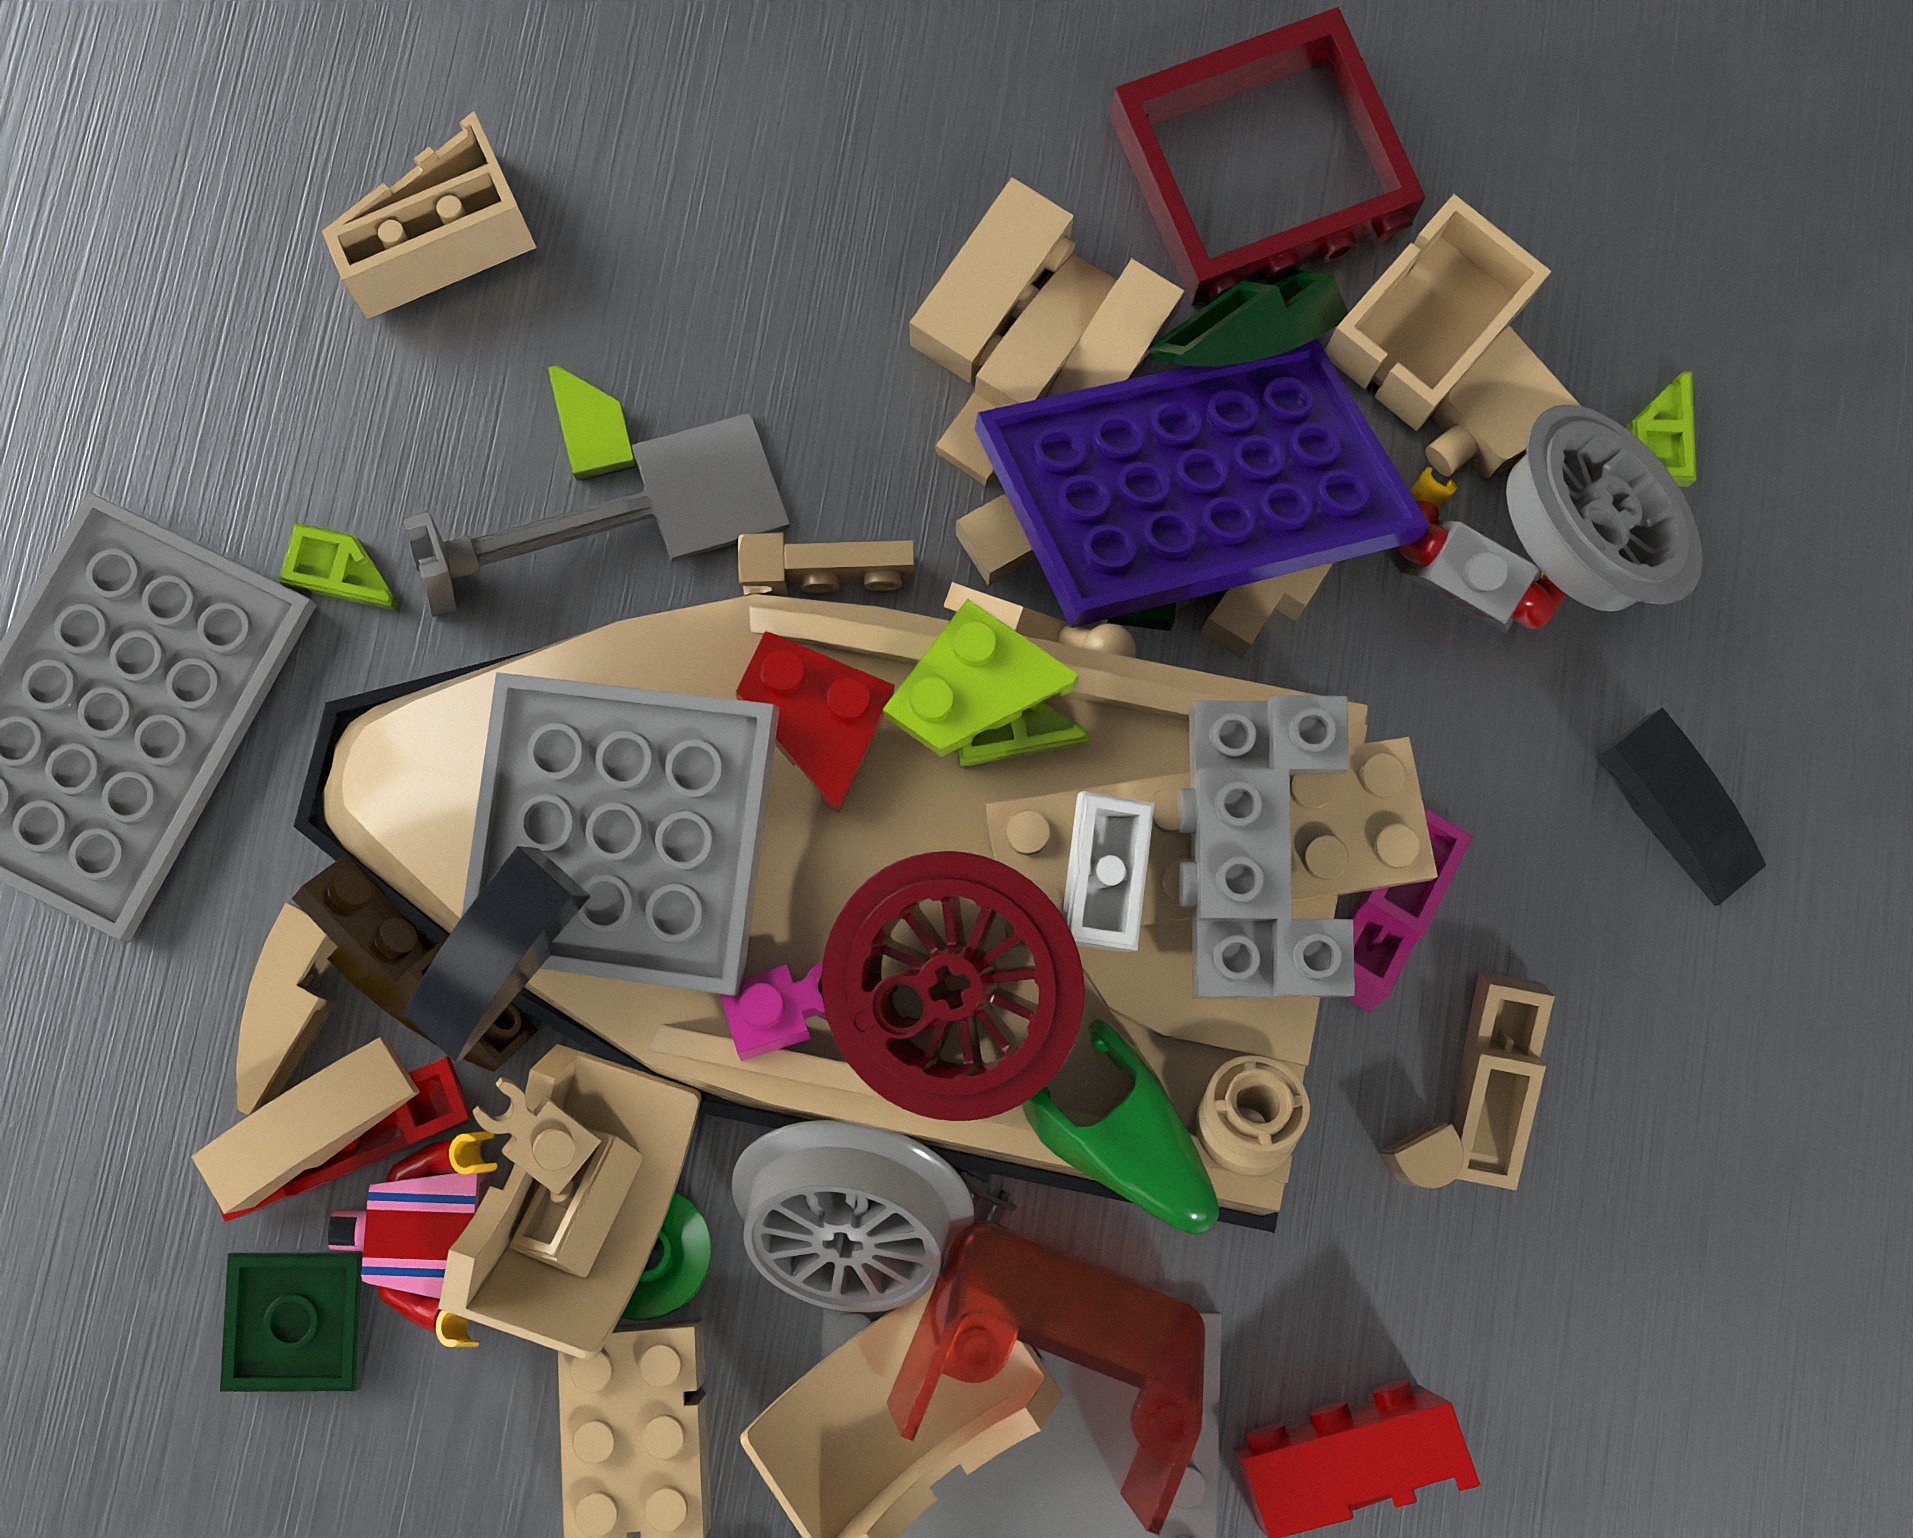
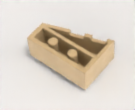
(429, 226)

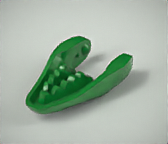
(1137, 1146)

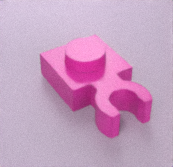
(773, 1010)

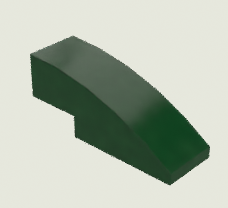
(1256, 322)

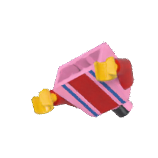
(414, 1225)

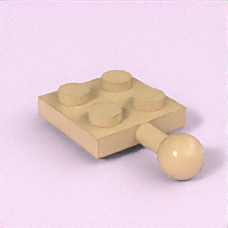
(1030, 623)

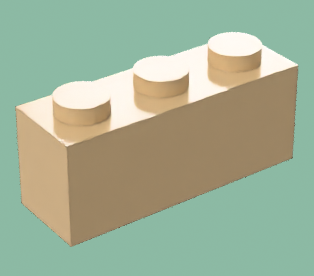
(992, 279)

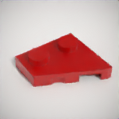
(824, 712)

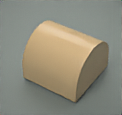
(1426, 1157)

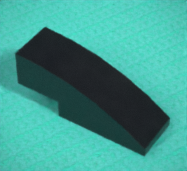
(1685, 805)
(494, 950)

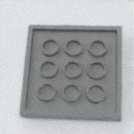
(645, 808)

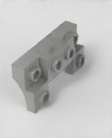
(1242, 849)

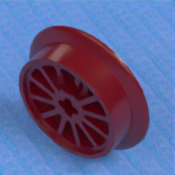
(876, 1036)

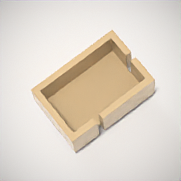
(1432, 324)
(630, 1441)

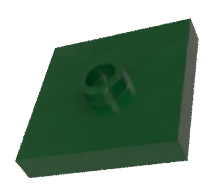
(293, 1322)

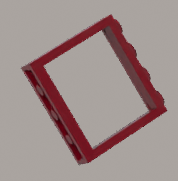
(1237, 70)

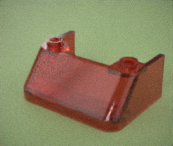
(1017, 1288)

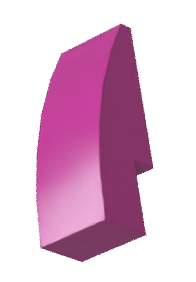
(1397, 917)

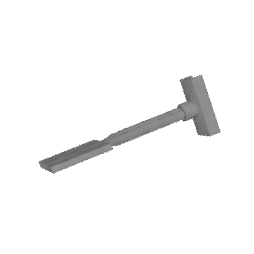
(698, 487)

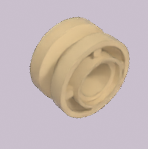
(1271, 1092)

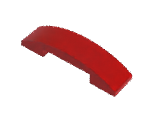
(426, 1115)

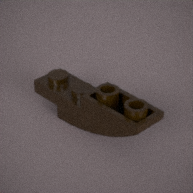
(390, 956)

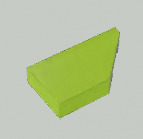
(591, 426)
(1668, 429)
(334, 567)
(1035, 732)

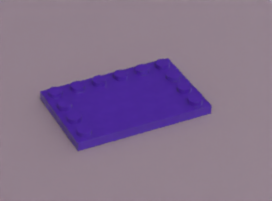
(1196, 482)

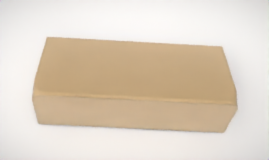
(574, 1225)

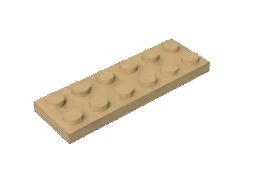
(1345, 832)

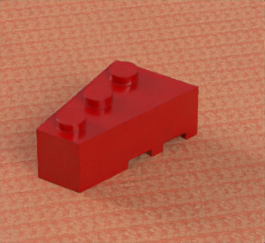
(1352, 1459)

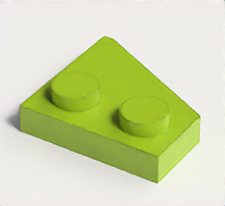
(974, 681)

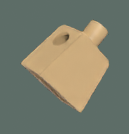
(1494, 408)

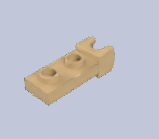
(771, 565)

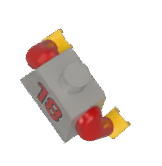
(1475, 569)

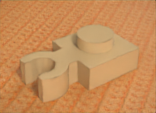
(543, 1141)

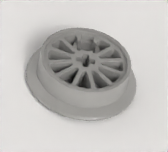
(1602, 513)
(848, 1213)

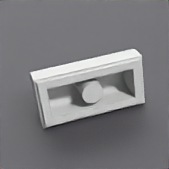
(1107, 871)

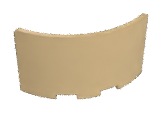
(538, 1301)
(839, 1456)

